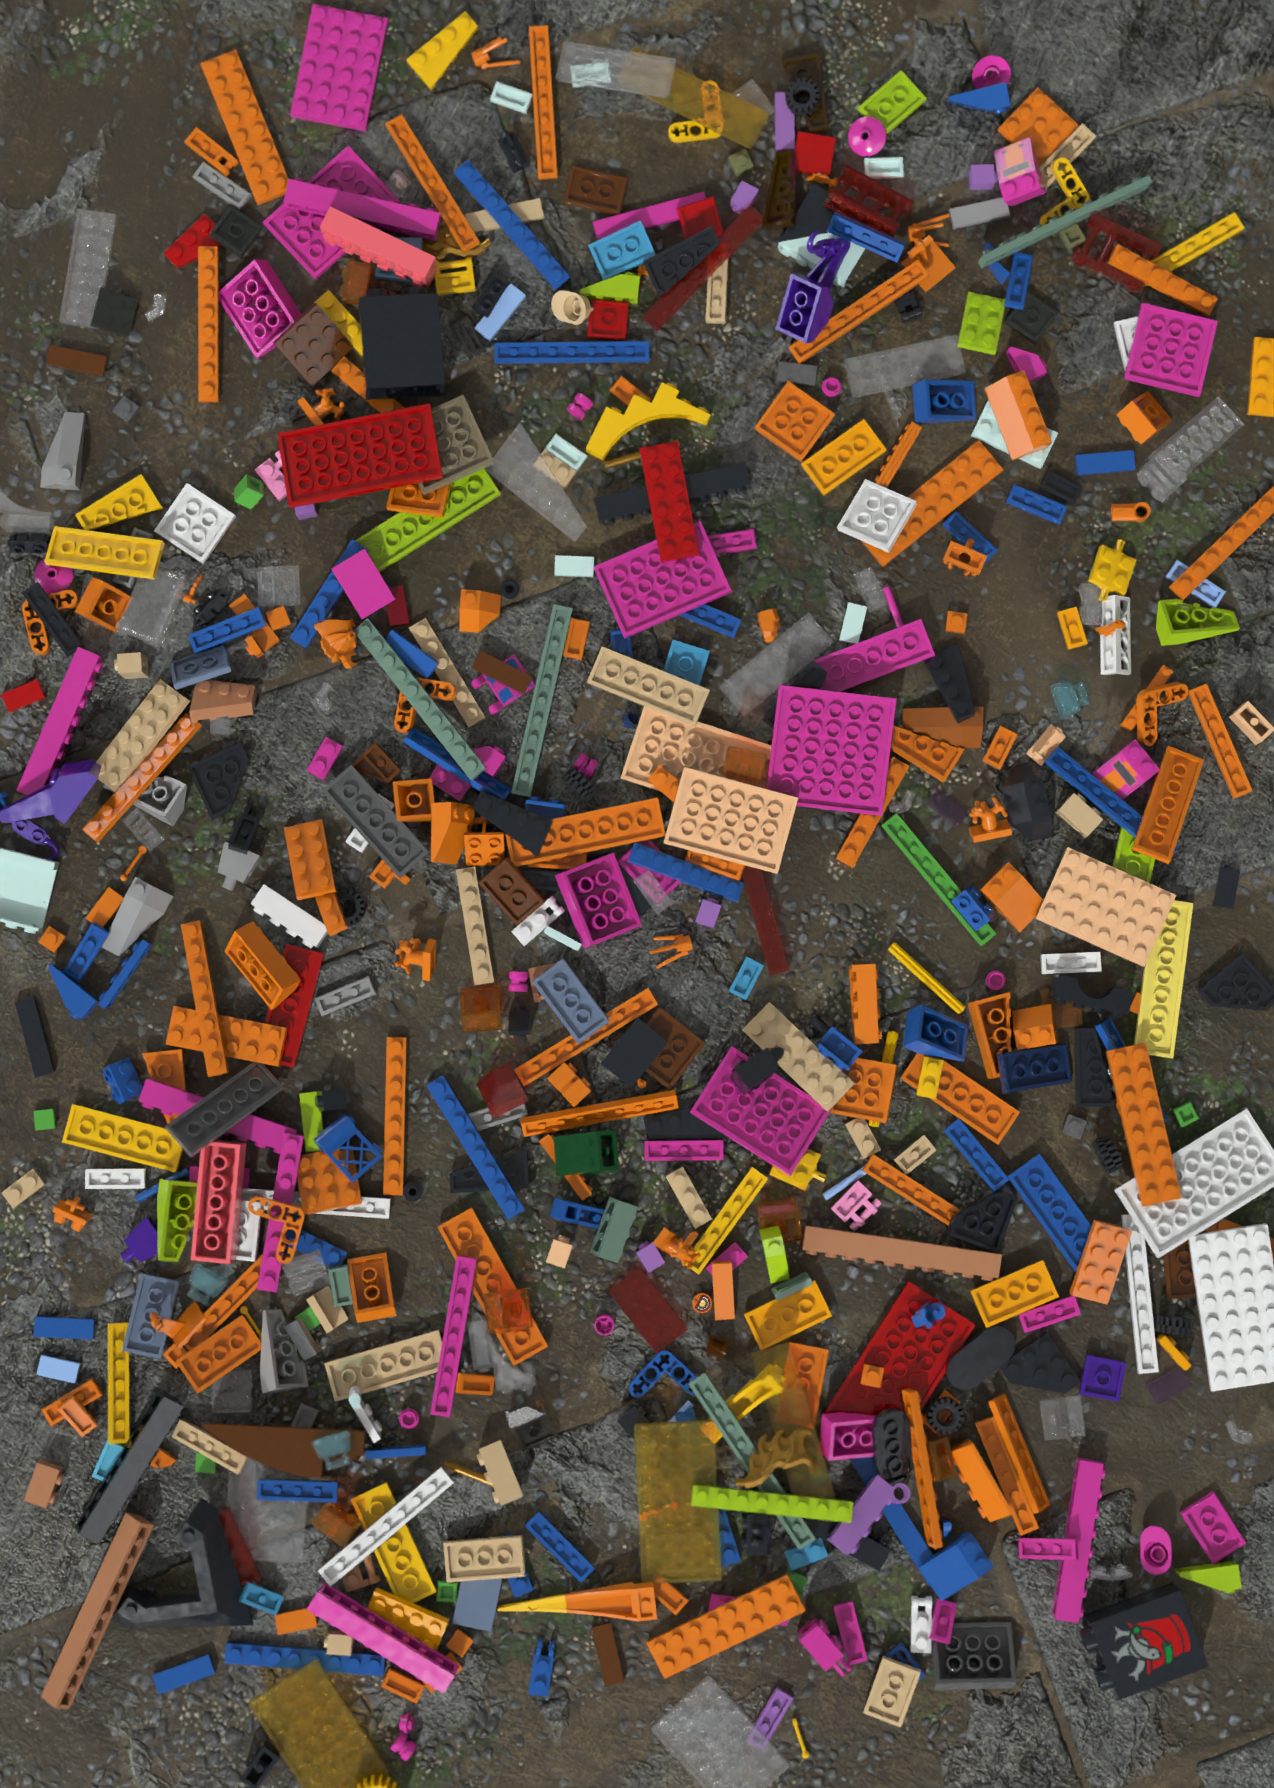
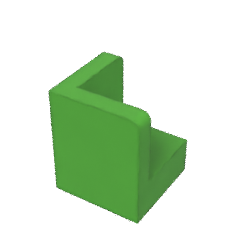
(248, 491)
(799, 1581)

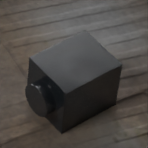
(330, 1100)

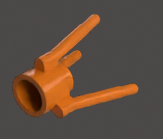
(481, 56)
(917, 230)
(681, 943)

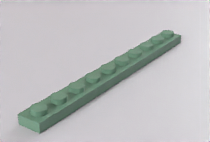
(1057, 224)
(420, 699)
(542, 701)
(743, 1447)

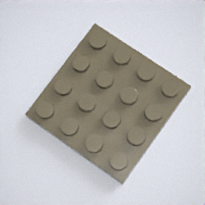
(459, 444)

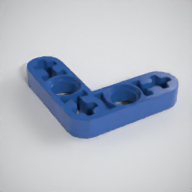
(668, 1368)

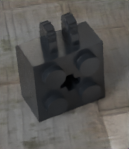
(757, 1069)
(757, 1533)

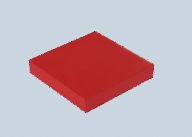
(814, 153)
(699, 216)
(608, 320)

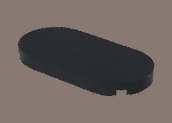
(980, 1357)
(892, 1445)

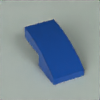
(998, 270)

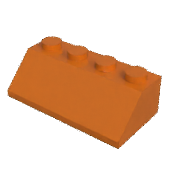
(1018, 415)
(262, 964)
(980, 1481)

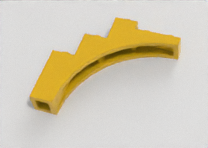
(664, 405)
(753, 1393)

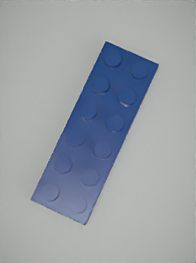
(1052, 1207)

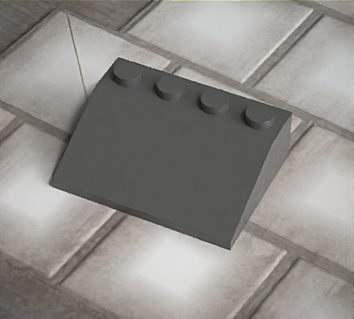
(975, 1657)

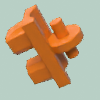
(72, 1210)

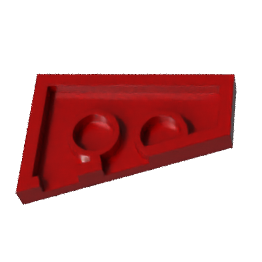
(186, 247)

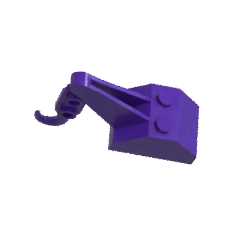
(808, 298)
(59, 797)

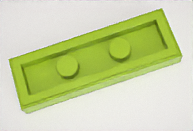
(311, 1120)

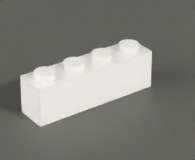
(289, 915)

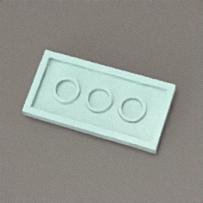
(989, 432)

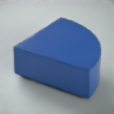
(946, 1528)

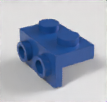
(550, 810)
(974, 907)
(838, 1048)
(123, 1080)

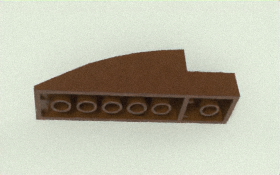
(284, 1446)

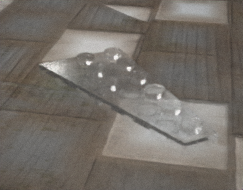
(529, 477)

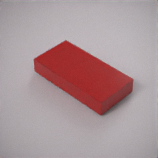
(23, 696)

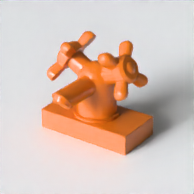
(322, 409)
(964, 557)
(990, 826)
(414, 956)
(676, 1248)

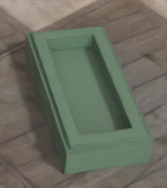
(340, 1285)
(792, 1285)

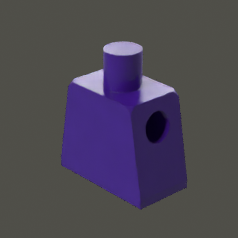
(142, 1241)

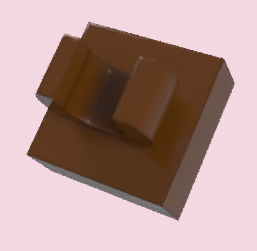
(717, 1347)

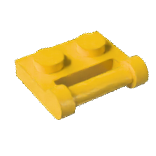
(456, 281)

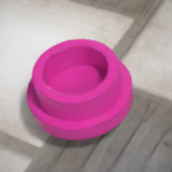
(831, 386)
(995, 980)
(409, 1418)
(407, 1723)

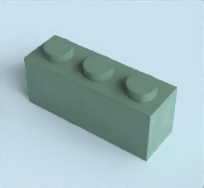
(613, 1229)

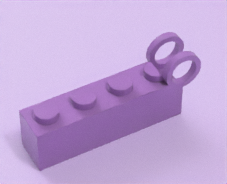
(866, 1510)

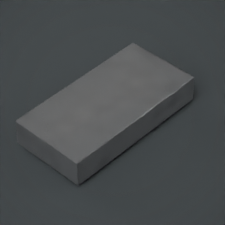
(796, 373)
(302, 1338)

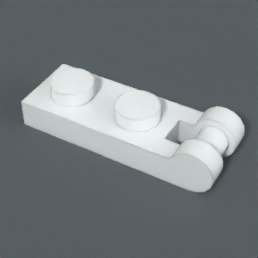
(537, 921)
(365, 1413)
(920, 1625)

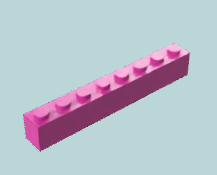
(371, 210)
(61, 720)
(177, 1101)
(1079, 1526)
(383, 1637)

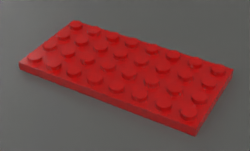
(360, 455)
(908, 1354)

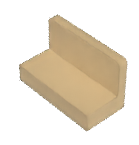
(324, 1309)

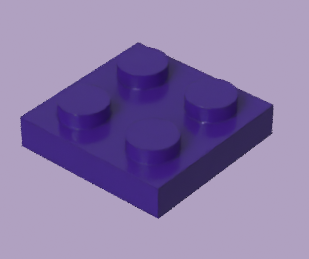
(1102, 1378)

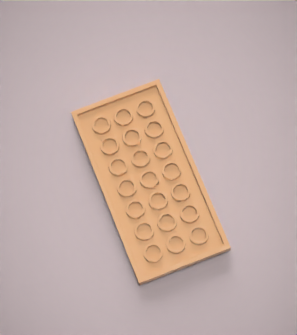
(679, 745)

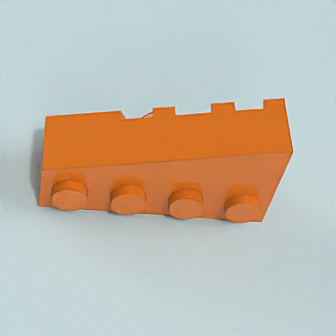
(864, 1003)
(992, 1029)

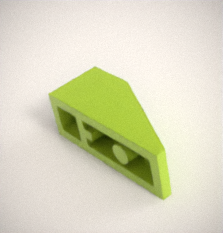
(618, 288)
(774, 1254)
(1220, 1576)

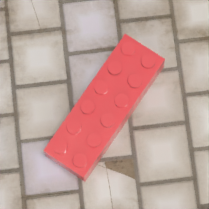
(379, 248)
(218, 1202)

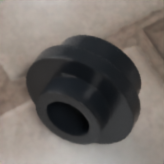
(507, 583)
(419, 1191)

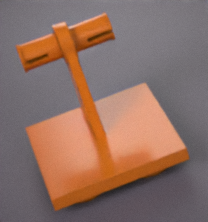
(933, 261)
(484, 847)
(182, 1328)

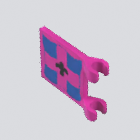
(504, 694)

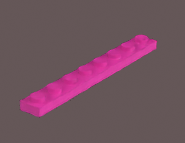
(283, 1192)
(453, 1336)

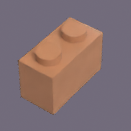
(44, 1484)

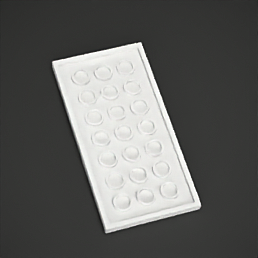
(1214, 1180)
(1235, 1304)

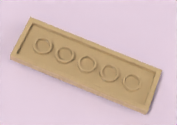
(648, 686)
(140, 734)
(801, 1057)
(385, 1365)

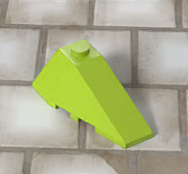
(1185, 622)
(174, 1216)

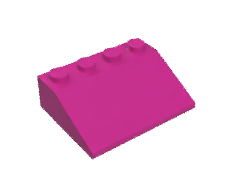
(259, 306)
(598, 900)

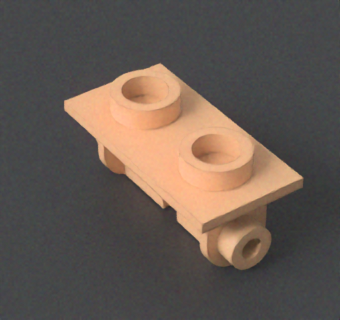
(1046, 744)

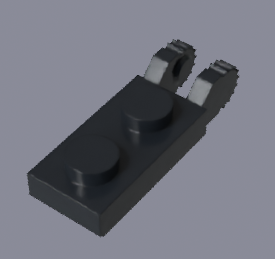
(245, 830)

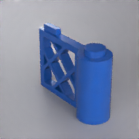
(337, 1135)

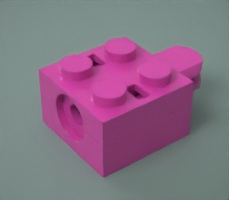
(823, 1646)

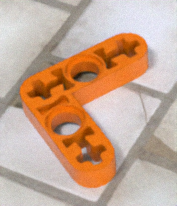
(27, 614)
(1153, 702)
(411, 719)
(289, 1223)

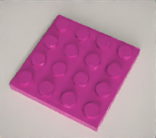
(1170, 349)

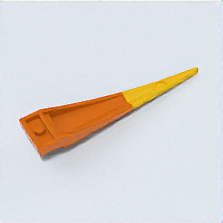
(619, 1601)

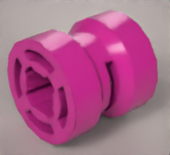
(580, 406)
(581, 763)
(518, 981)
(604, 1324)
(404, 1747)

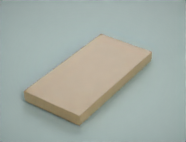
(484, 1558)

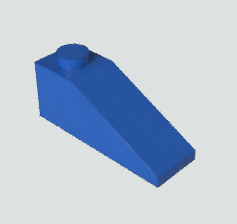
(986, 99)
(74, 996)
(576, 1213)

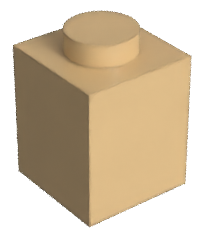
(338, 1643)

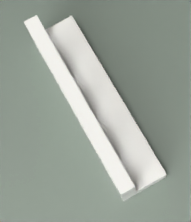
(1111, 646)

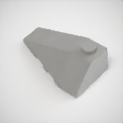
(64, 458)
(162, 799)
(137, 913)
(279, 1359)

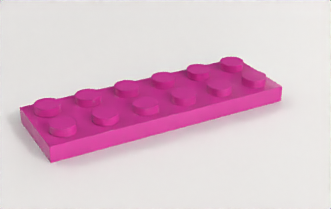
(876, 657)

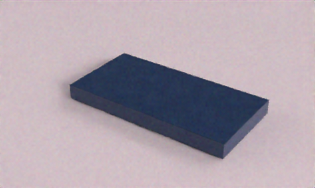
(1034, 1068)

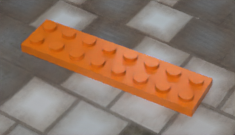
(246, 126)
(942, 496)
(595, 831)
(1143, 1124)
(469, 1239)
(726, 1625)

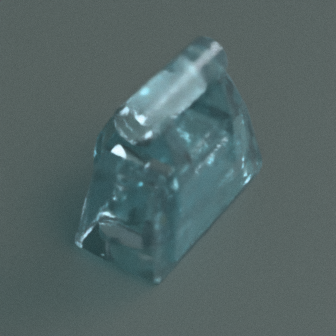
(1066, 698)
(207, 1282)
(333, 1445)

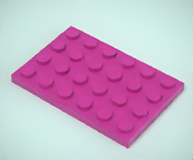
(339, 67)
(301, 230)
(651, 592)
(769, 1121)

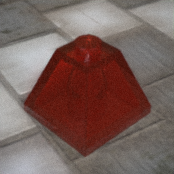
(501, 1090)

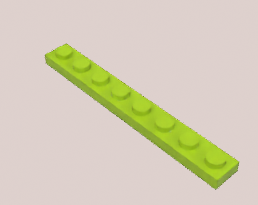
(772, 1503)

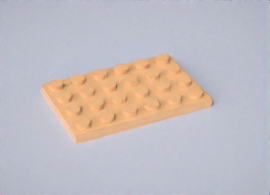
(730, 820)
(1105, 907)

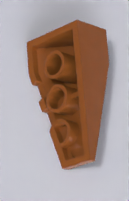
(941, 725)

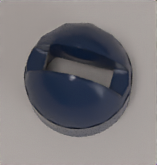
(630, 716)

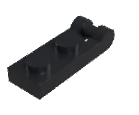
(906, 300)

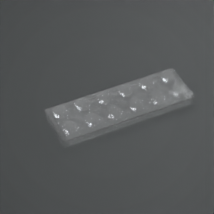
(616, 69)
(87, 266)
(904, 366)
(1196, 441)
(776, 664)

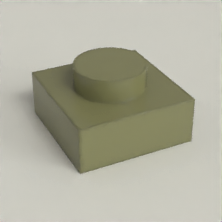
(740, 163)
(1072, 236)

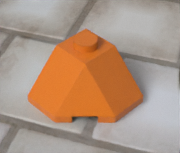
(478, 610)

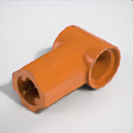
(1127, 512)

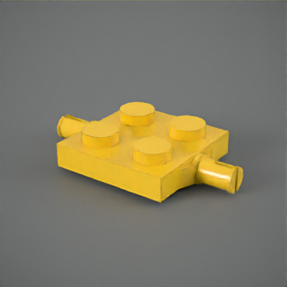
(1112, 570)
(803, 1172)

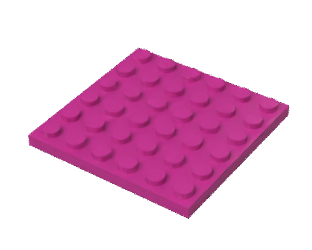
(831, 749)

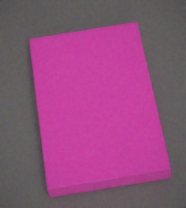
(363, 583)
(635, 871)
(1212, 1527)

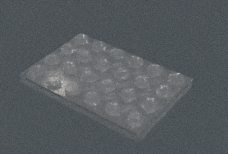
(269, 1527)
(719, 1741)

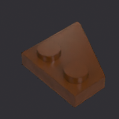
(377, 764)

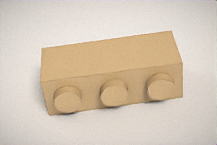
(688, 1197)
(499, 1473)

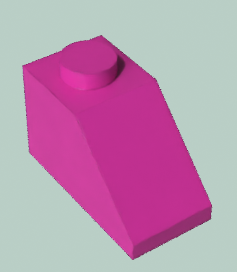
(1029, 362)
(492, 758)

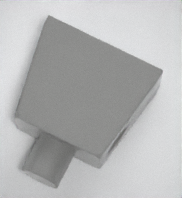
(236, 866)

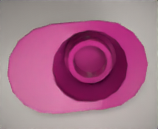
(1155, 1550)

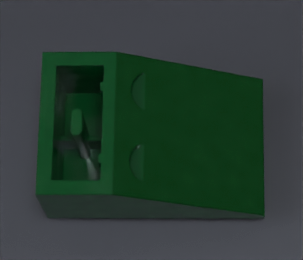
(586, 1153)

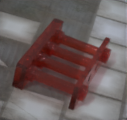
(856, 210)
(1114, 233)

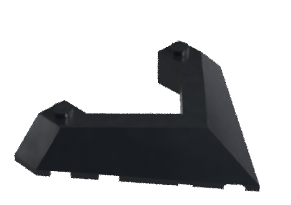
(216, 1577)

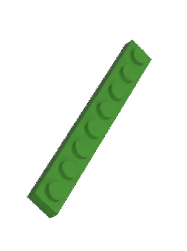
(932, 872)

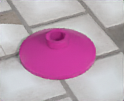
(992, 62)
(876, 137)
(60, 582)

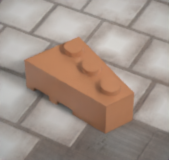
(221, 699)

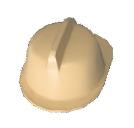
(571, 307)

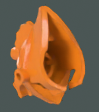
(338, 640)

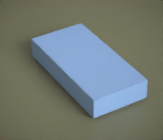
(58, 1368)

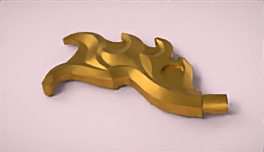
(447, 245)
(776, 1453)

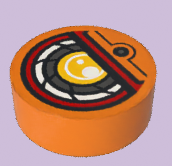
(701, 1302)

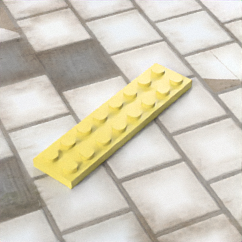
(1163, 983)

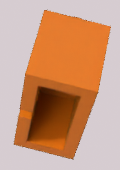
(569, 1083)

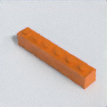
(900, 451)
(1159, 679)
(575, 1181)

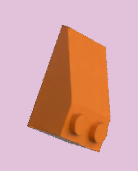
(448, 827)
(1012, 897)
(371, 1287)

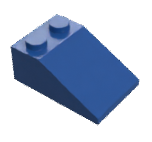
(944, 401)
(935, 1034)
(955, 1566)

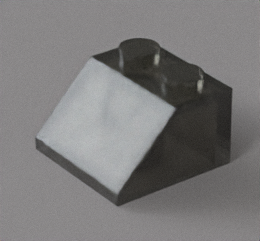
(531, 1423)

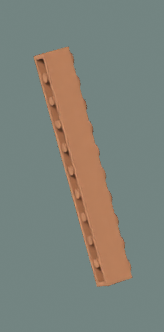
(901, 1251)
(97, 1611)

